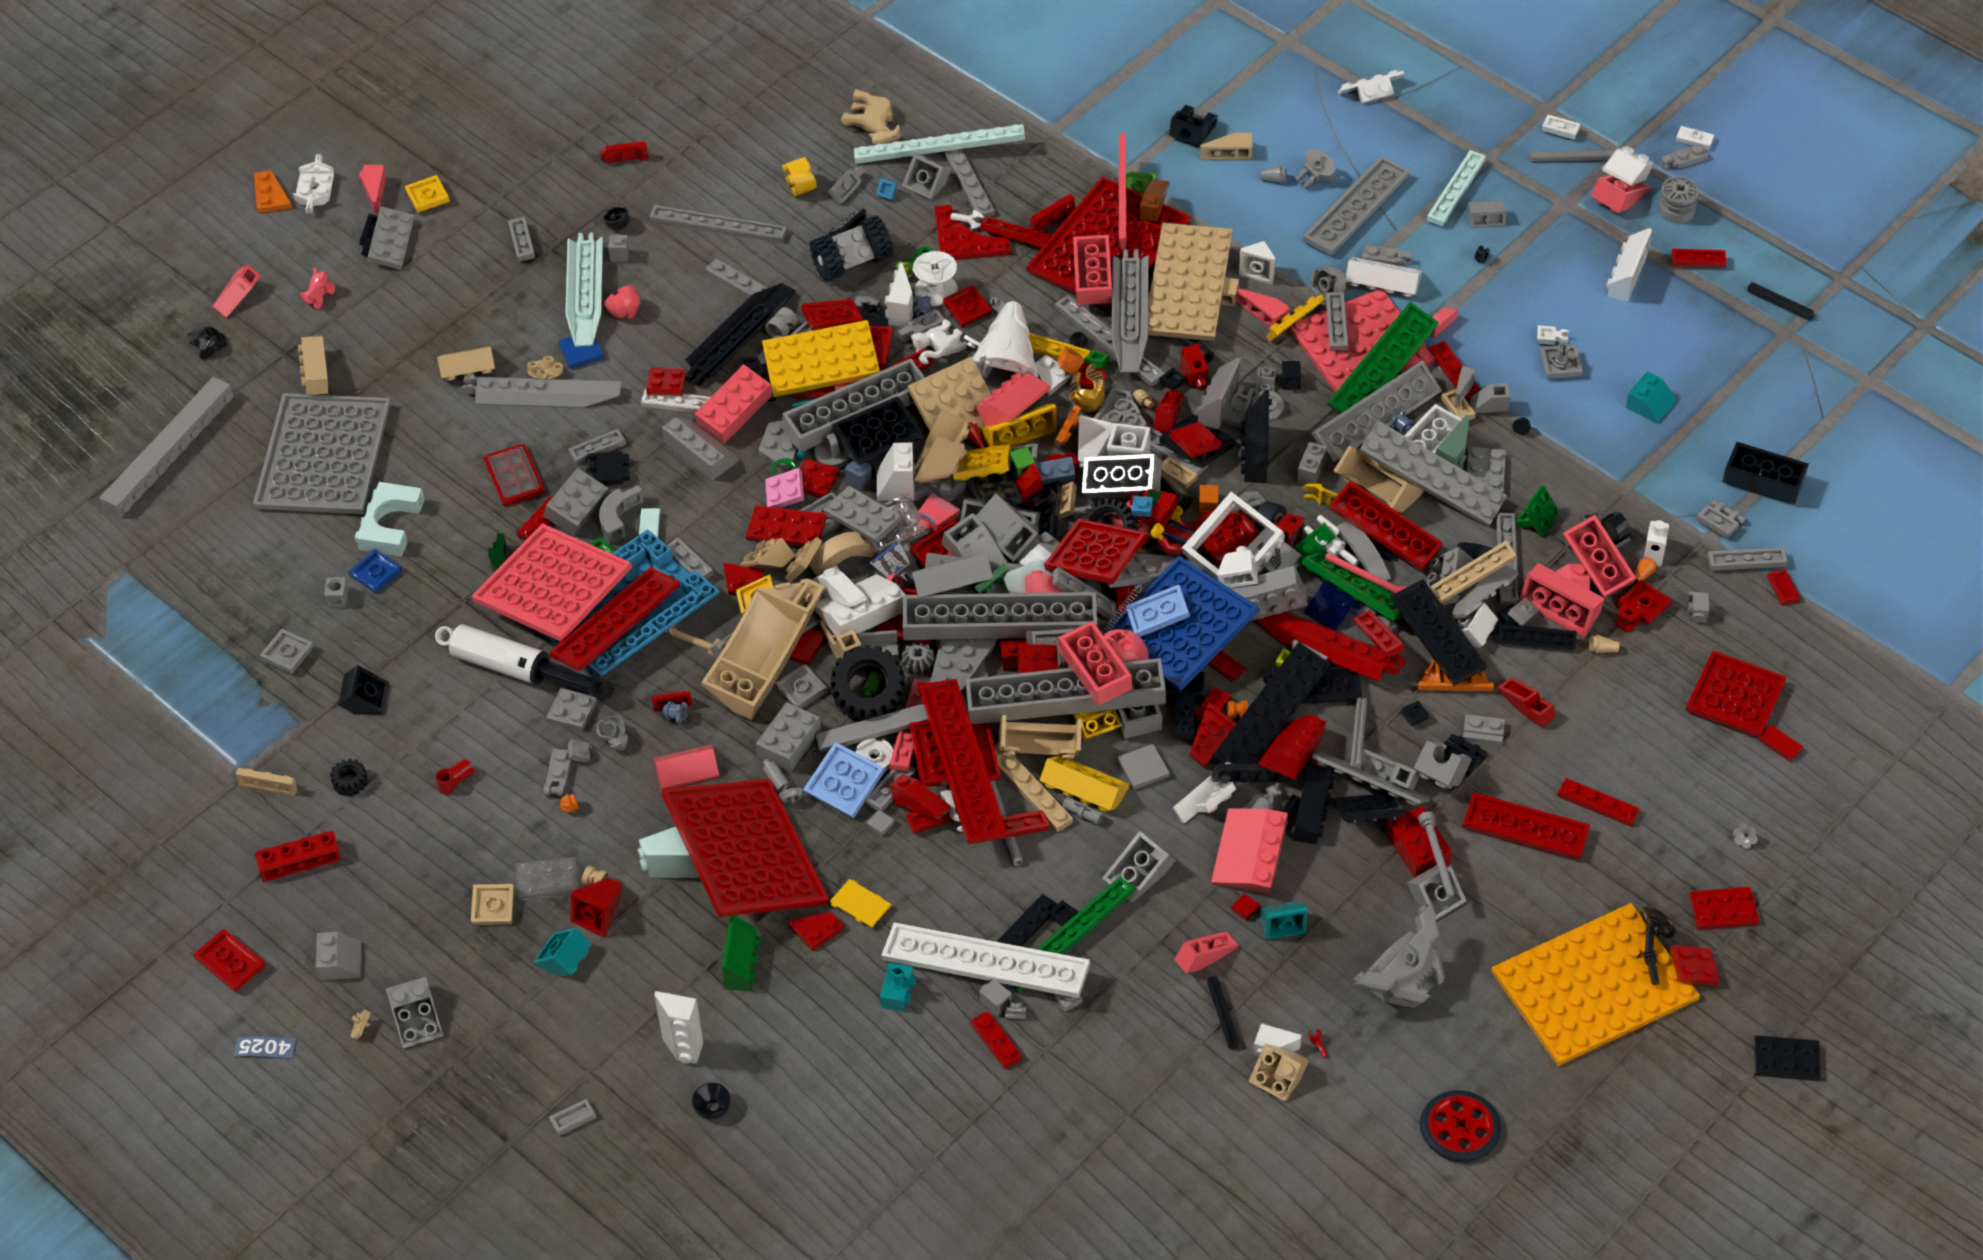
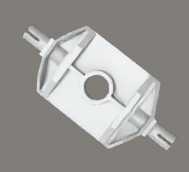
(314, 175)

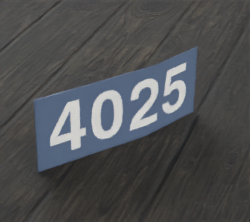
(265, 1046)

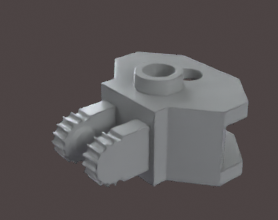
(1317, 168)

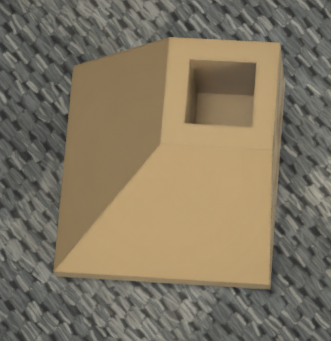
(769, 555)
(1278, 1071)

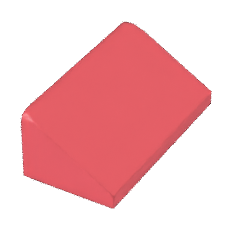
(1445, 318)

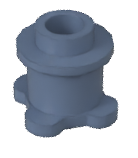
(922, 305)
(1402, 423)
(675, 711)

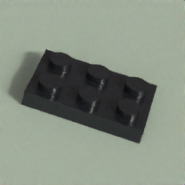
(1000, 484)
(1787, 1058)

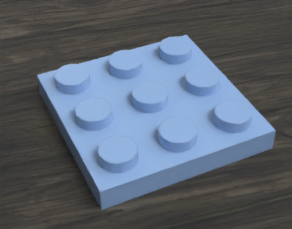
(844, 780)

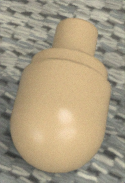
(1142, 398)

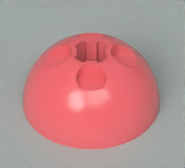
(1127, 645)

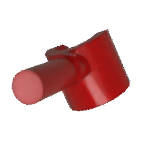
(1316, 1040)

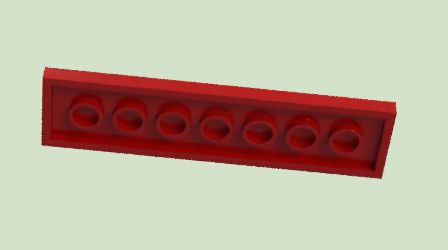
(614, 619)

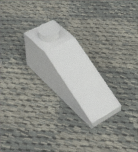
(840, 588)

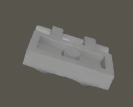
(1715, 518)

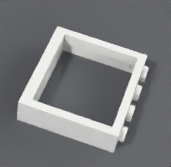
(1215, 519)

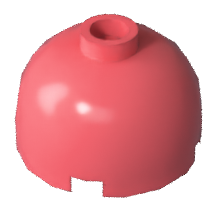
(624, 303)

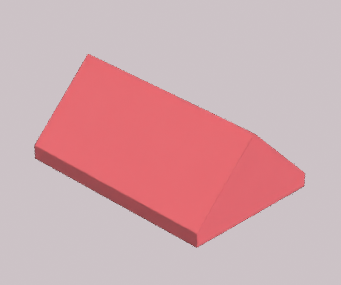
(686, 767)

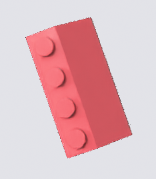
(1011, 398)
(1599, 556)
(1562, 599)

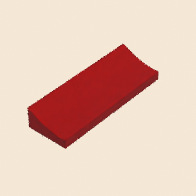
(1386, 525)

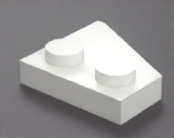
(1051, 373)

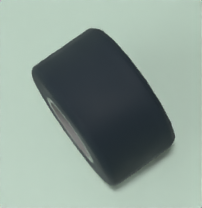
(1271, 511)

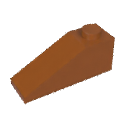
(1153, 200)

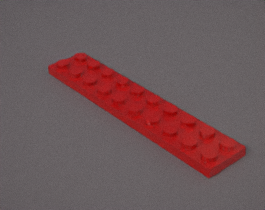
(962, 761)

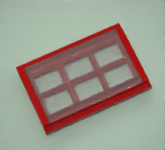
(514, 474)

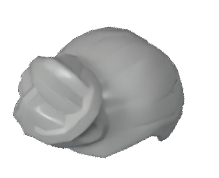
(612, 731)

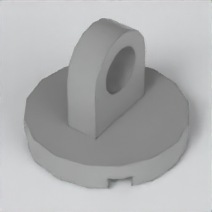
(830, 452)

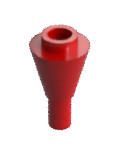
(974, 435)

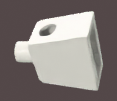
(1656, 536)
(1238, 568)

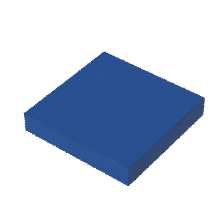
(581, 354)
(375, 571)

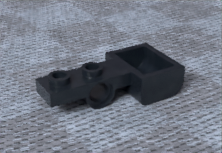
(1184, 705)

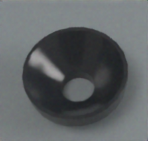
(711, 1093)

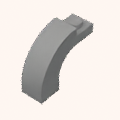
(613, 507)

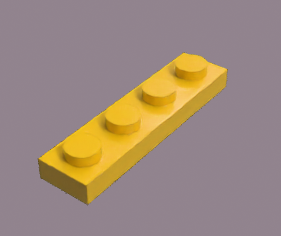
(1300, 312)

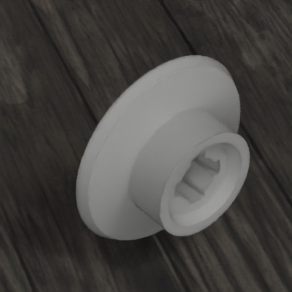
(1277, 404)

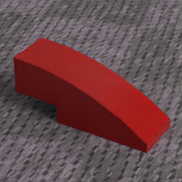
(1527, 701)

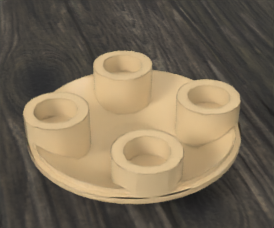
(545, 368)

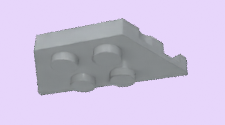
(777, 445)

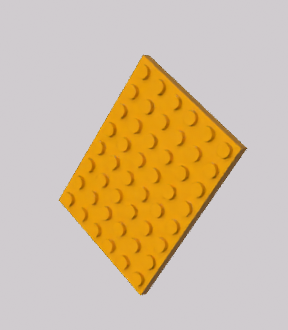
(1592, 985)

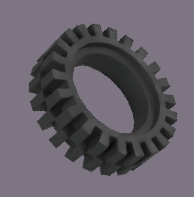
(1112, 506)

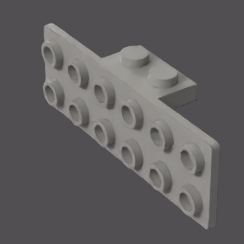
(1375, 770)

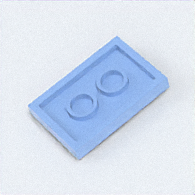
(1158, 611)

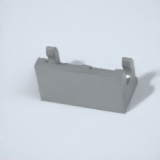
(1486, 214)

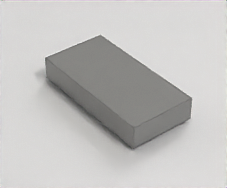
(572, 1117)

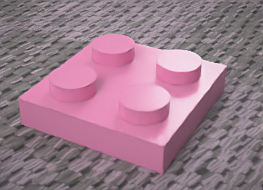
(784, 489)

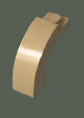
(838, 549)
(840, 643)

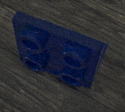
(1330, 606)

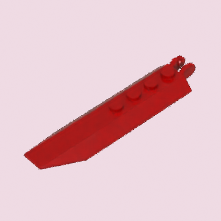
(1338, 647)

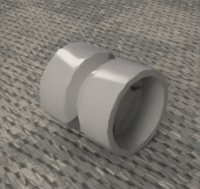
(781, 323)

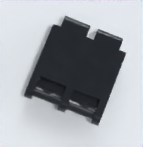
(609, 467)

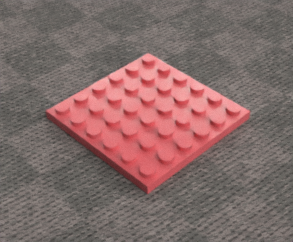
(1366, 322)
(551, 582)

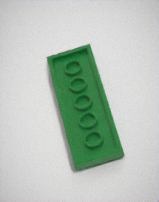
(1361, 589)

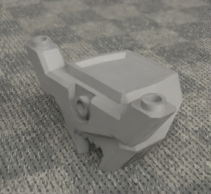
(1408, 965)

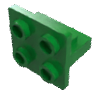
(1539, 512)

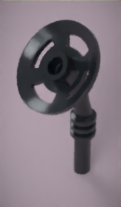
(1654, 926)

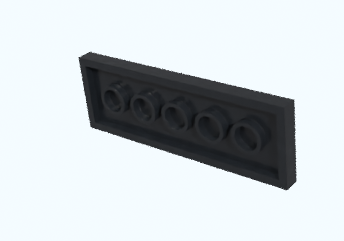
(1438, 632)

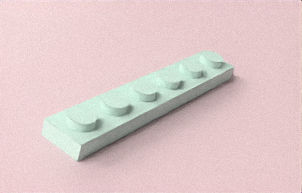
(1456, 188)

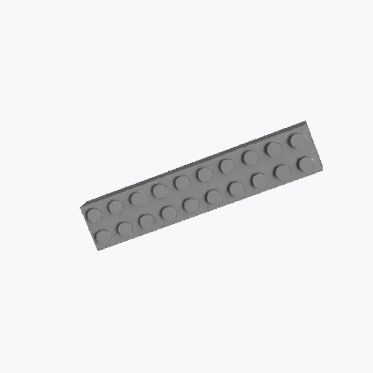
(994, 614)
(1057, 693)

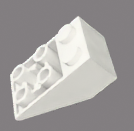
(900, 300)

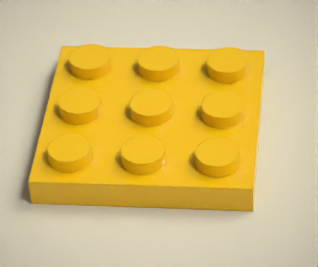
(984, 462)

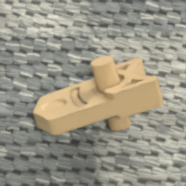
(360, 1021)

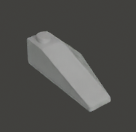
(1474, 595)

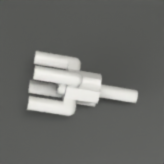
(1336, 546)

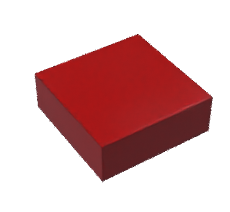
(1245, 907)

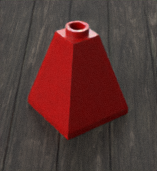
(595, 905)

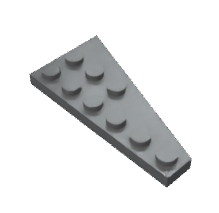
(1145, 569)
(961, 659)

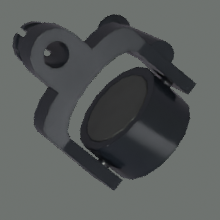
(1615, 526)

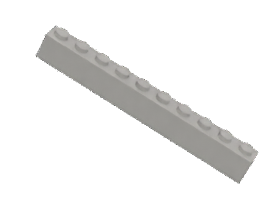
(166, 447)

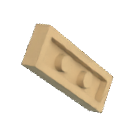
(266, 781)

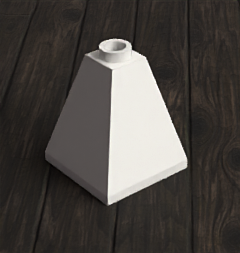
(1092, 438)

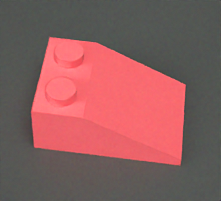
(1618, 194)

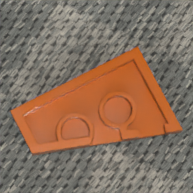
(269, 193)

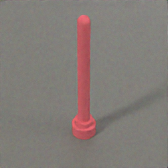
(1364, 574)

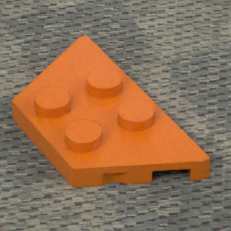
(1070, 423)
(1436, 680)

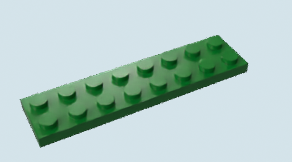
(1385, 357)

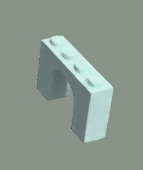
(387, 499)

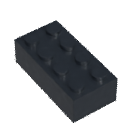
(1765, 472)

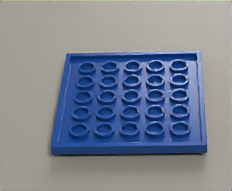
(1193, 642)

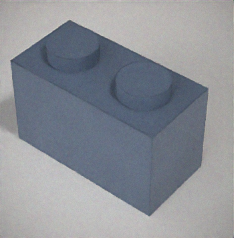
(1056, 470)

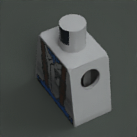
(894, 561)

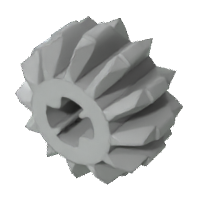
(917, 658)

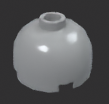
(1328, 280)

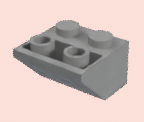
(1446, 564)

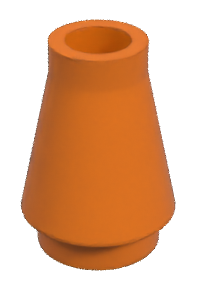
(1644, 569)

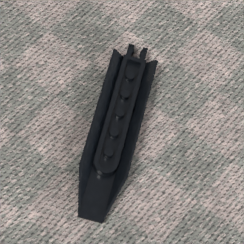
(736, 332)

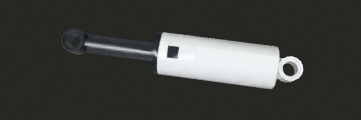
(514, 659)

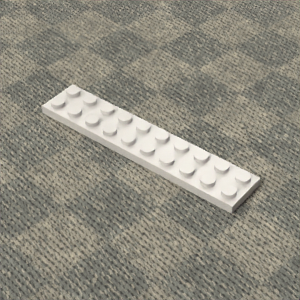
(986, 960)

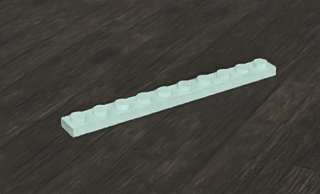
(939, 143)

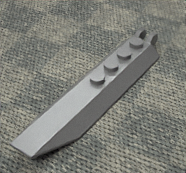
(1130, 310)
(540, 392)

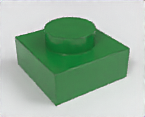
(1097, 358)

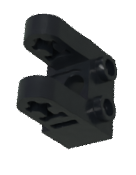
(1191, 129)

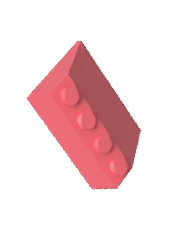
(1250, 849)

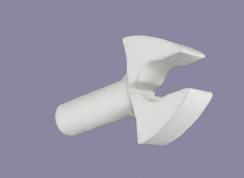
(966, 218)

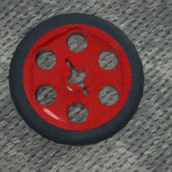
(1450, 1149)

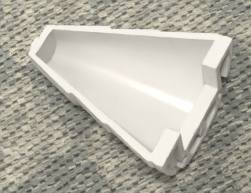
(1007, 343)

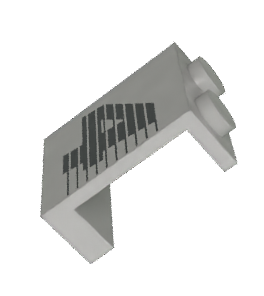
(1281, 557)

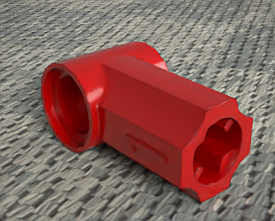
(448, 778)

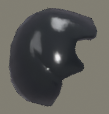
(617, 218)

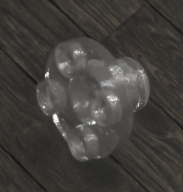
(948, 488)

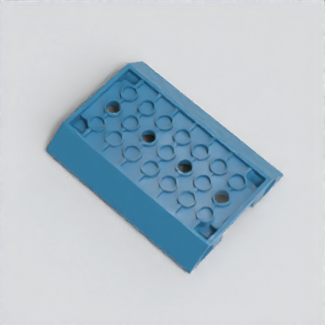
(694, 591)

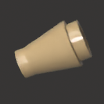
(1603, 645)

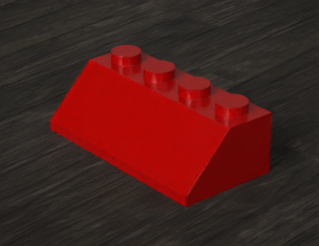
(1294, 746)

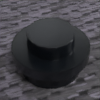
(1078, 339)
(1521, 426)

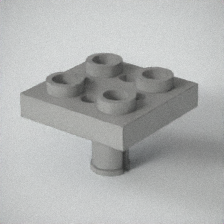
(1558, 358)

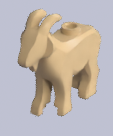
(875, 118)

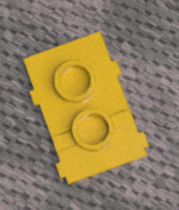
(860, 903)

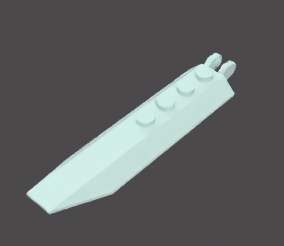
(584, 288)

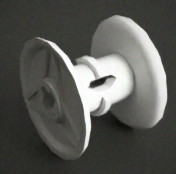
(935, 275)

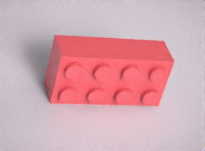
(1092, 270)
(734, 404)
(1095, 663)

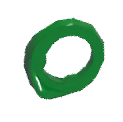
(787, 461)

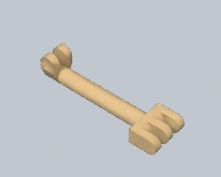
(691, 639)

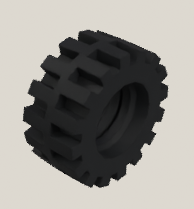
(346, 768)

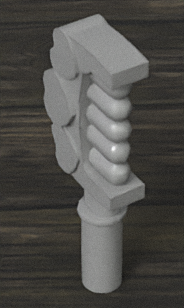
(1253, 499)

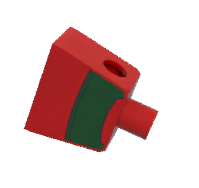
(1162, 509)

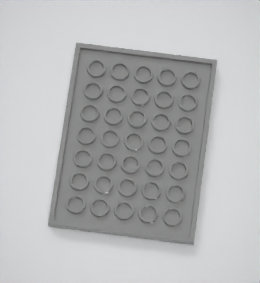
(322, 453)

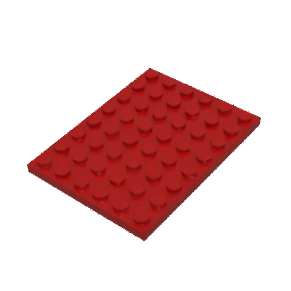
(1100, 216)
(744, 847)

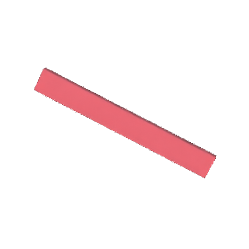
(1122, 191)

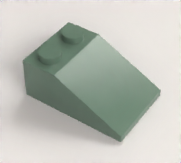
(1454, 444)

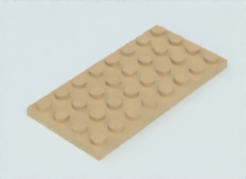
(1188, 281)

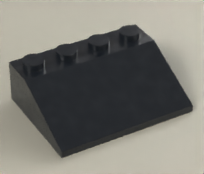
(875, 430)
(1256, 441)

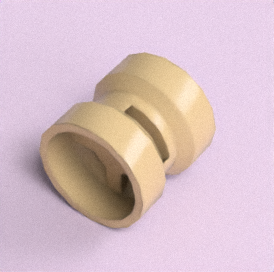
(592, 875)

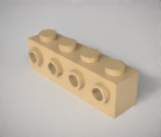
(313, 365)

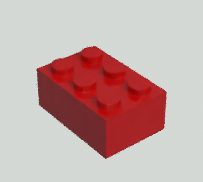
(1413, 842)

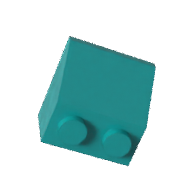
(1650, 397)
(1284, 920)
(563, 952)

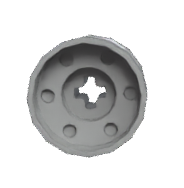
(1678, 200)

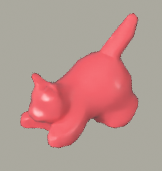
(318, 288)

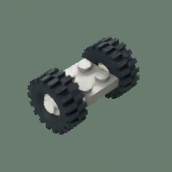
(851, 248)

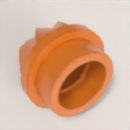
(569, 803)

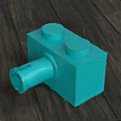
(897, 986)

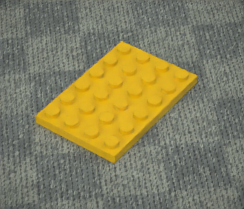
(820, 358)

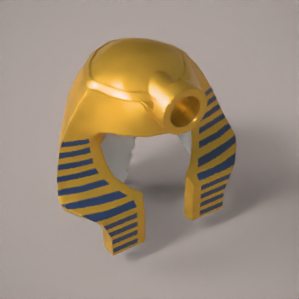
(1088, 399)

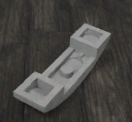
(1363, 550)

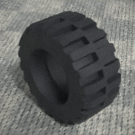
(861, 660)

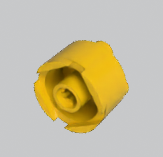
(799, 176)

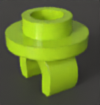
(908, 268)

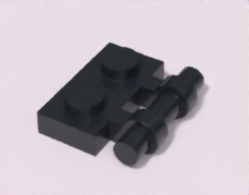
(1455, 747)

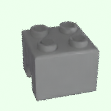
(1434, 766)

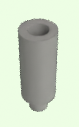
(775, 775)

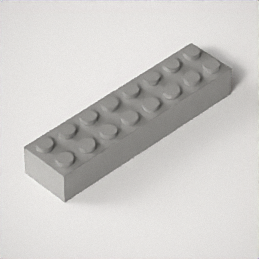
(815, 419)

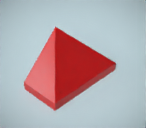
(672, 695)

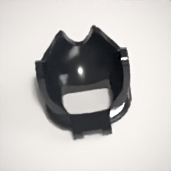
(205, 342)

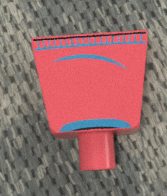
(938, 512)

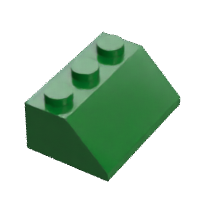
(740, 955)

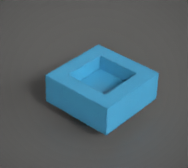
(886, 188)
(1142, 506)

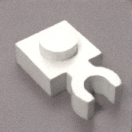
(1549, 335)

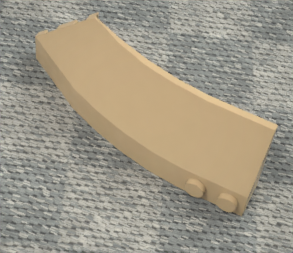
(762, 645)

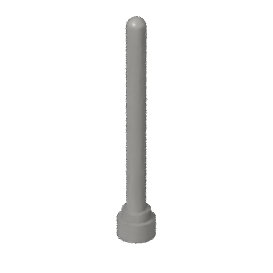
(1428, 821)

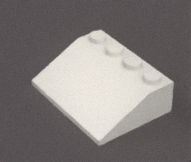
(882, 604)

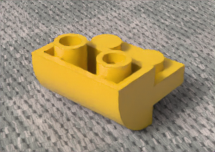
(1097, 722)

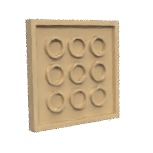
(954, 390)

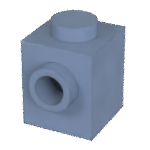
(858, 475)

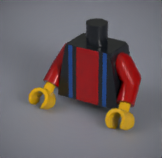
(1173, 536)

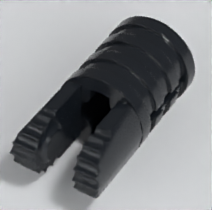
(1207, 353)

